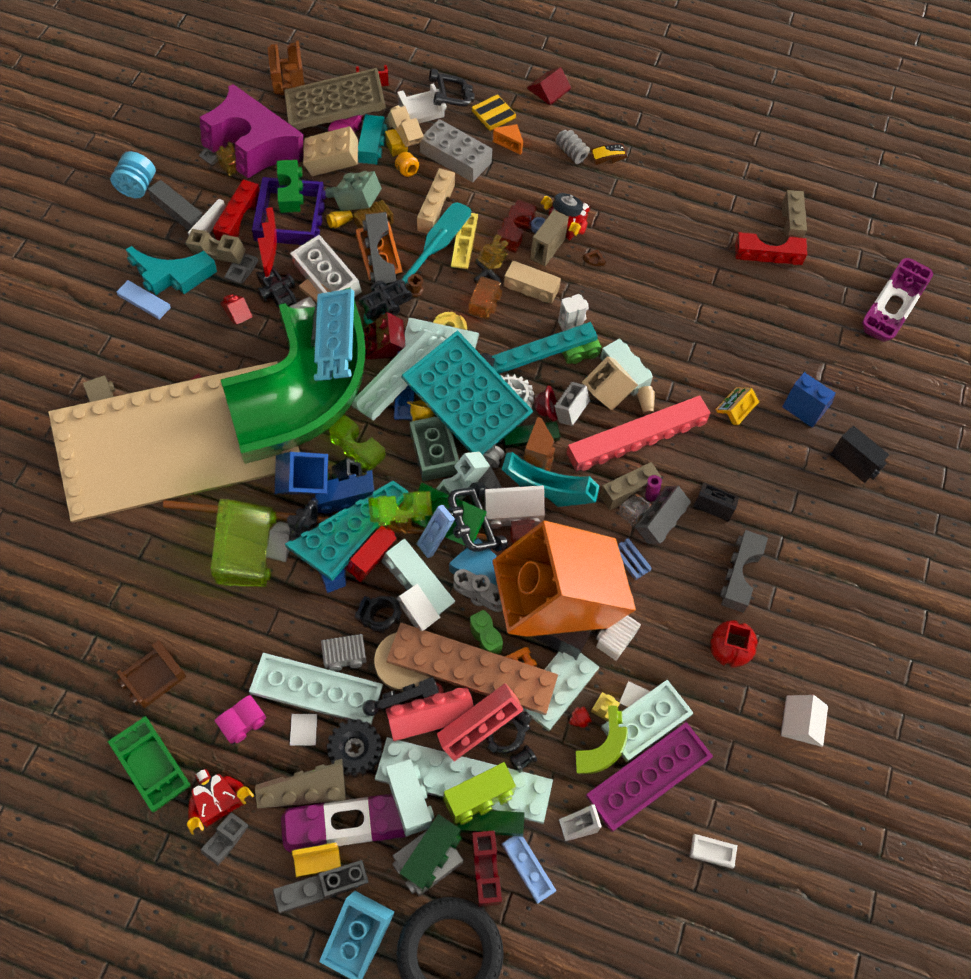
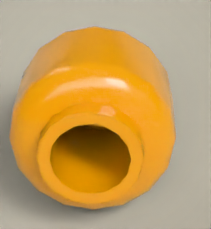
(406, 164)

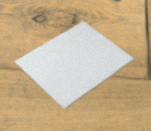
(632, 694)
(303, 729)

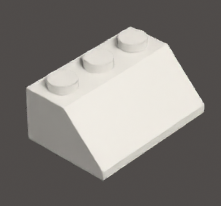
(514, 505)

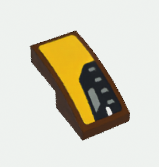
(613, 152)

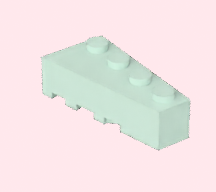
(411, 570)

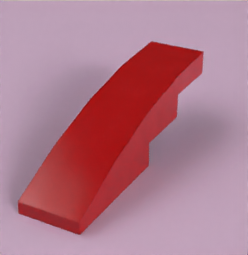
(269, 242)

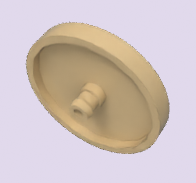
(392, 675)

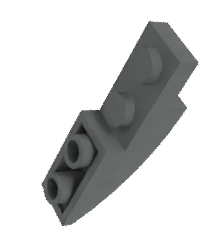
(320, 887)

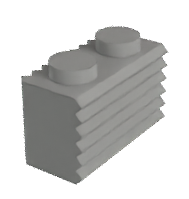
(572, 403)
(343, 652)

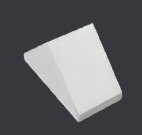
(580, 823)

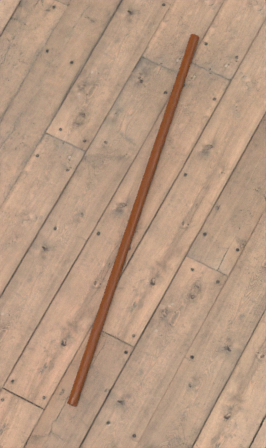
(279, 515)

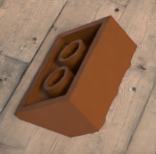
(540, 447)

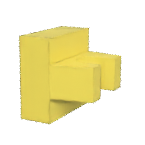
(601, 706)

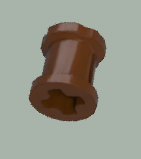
(415, 285)

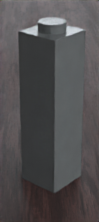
(174, 205)

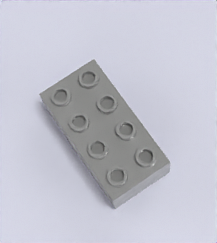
(456, 150)

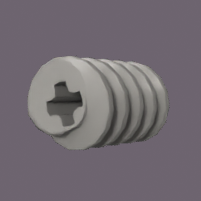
(572, 146)

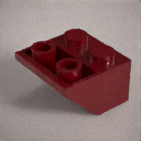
(384, 337)

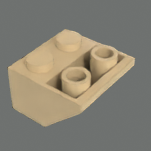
(610, 383)

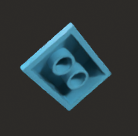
(356, 936)

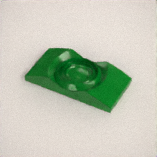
(471, 516)
(149, 764)

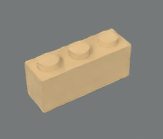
(532, 282)

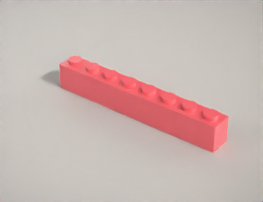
(637, 433)

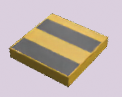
(493, 112)

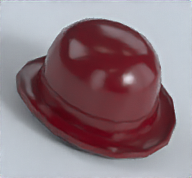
(545, 402)

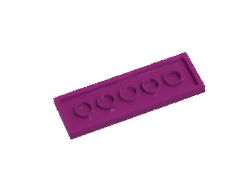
(649, 776)

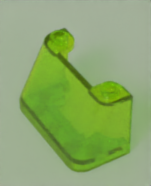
(241, 543)

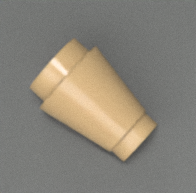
(646, 398)

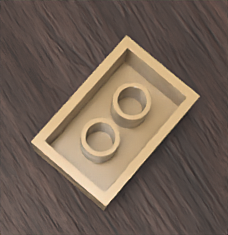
(330, 151)

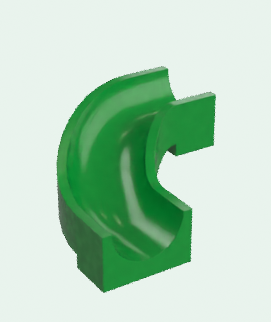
(283, 402)

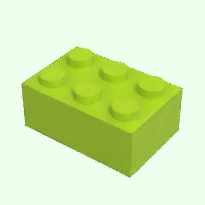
(479, 794)

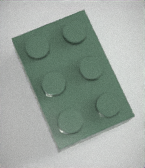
(433, 448)

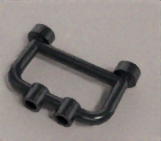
(441, 97)
(476, 490)

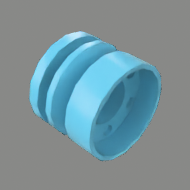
(133, 174)

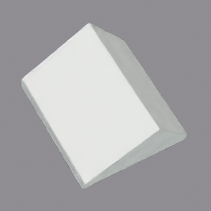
(418, 608)
(804, 719)

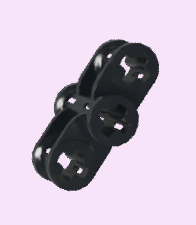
(276, 288)
(385, 298)

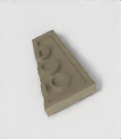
(314, 786)

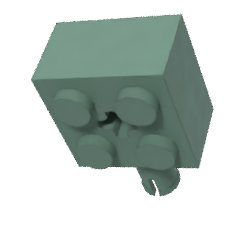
(355, 191)

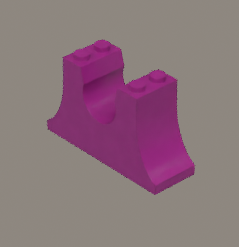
(256, 131)

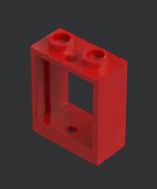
(371, 553)

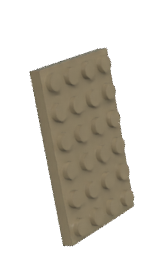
(334, 99)

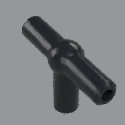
(486, 272)

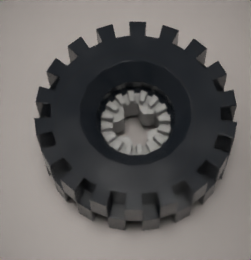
(361, 735)

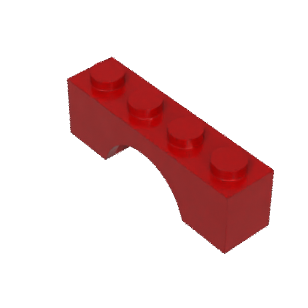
(243, 199)
(751, 248)

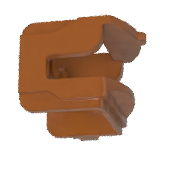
(291, 68)

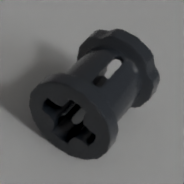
(522, 759)

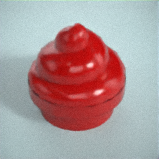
(580, 717)

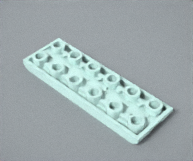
(388, 382)

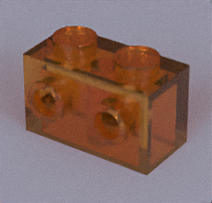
(485, 297)

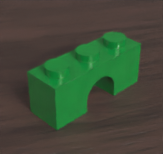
(289, 197)

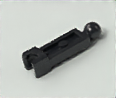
(427, 688)

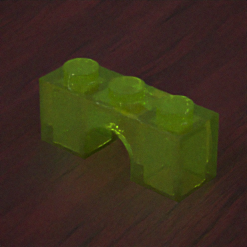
(367, 453)
(415, 506)

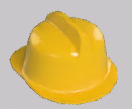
(420, 410)

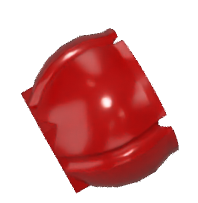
(731, 654)

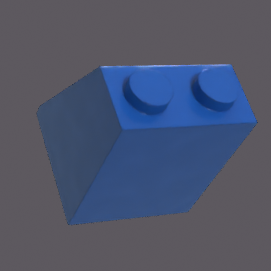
(809, 399)
(301, 473)

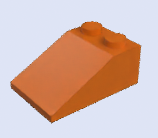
(386, 249)

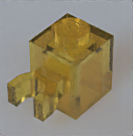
(227, 159)
(493, 254)

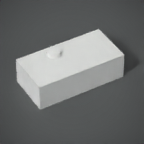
(323, 266)

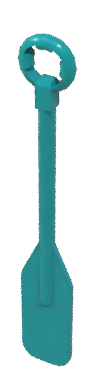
(439, 237)

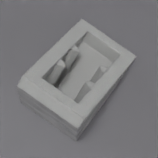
(276, 545)

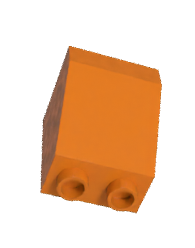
(562, 582)

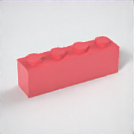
(428, 713)
(479, 722)

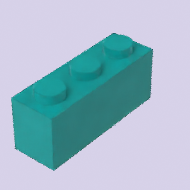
(372, 139)

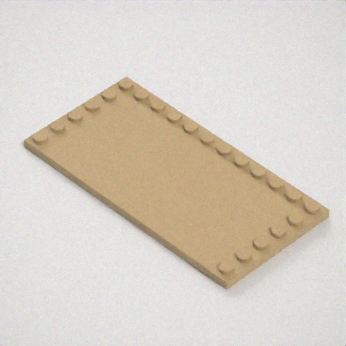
(151, 447)

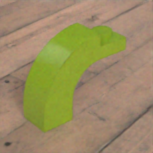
(608, 753)

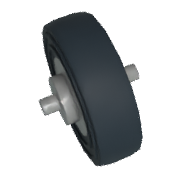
(567, 204)

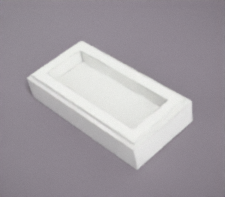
(713, 851)

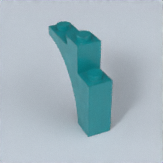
(180, 273)
(558, 488)

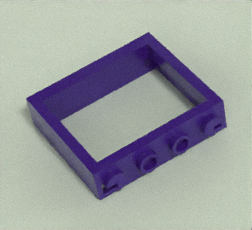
(310, 188)

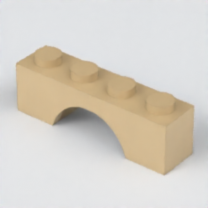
(431, 208)

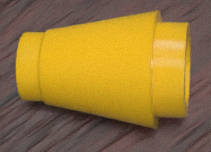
(339, 218)

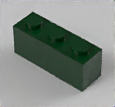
(431, 853)

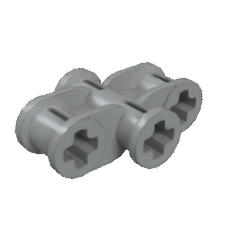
(475, 588)

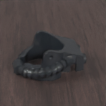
(303, 519)
(369, 608)
(522, 723)

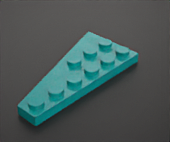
(342, 535)

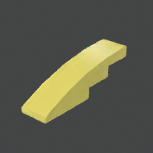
(464, 243)

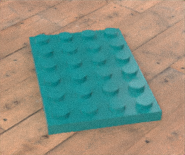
(467, 394)

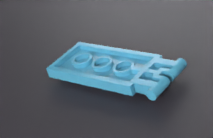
(334, 334)

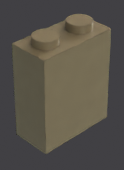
(549, 238)

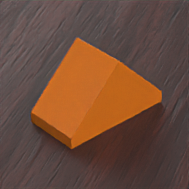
(509, 138)

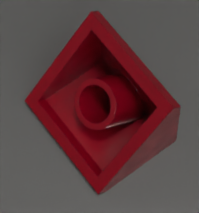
(550, 86)

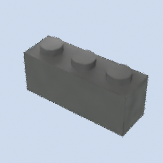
(663, 514)

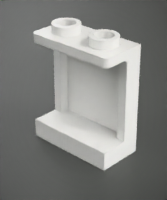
(421, 105)

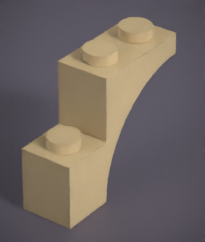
(406, 128)

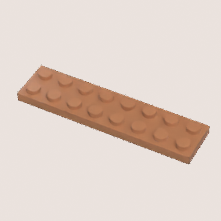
(471, 667)

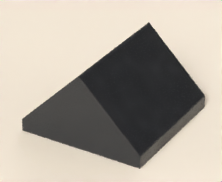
(716, 502)

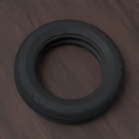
(455, 909)

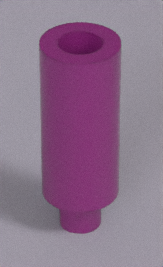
(653, 488)

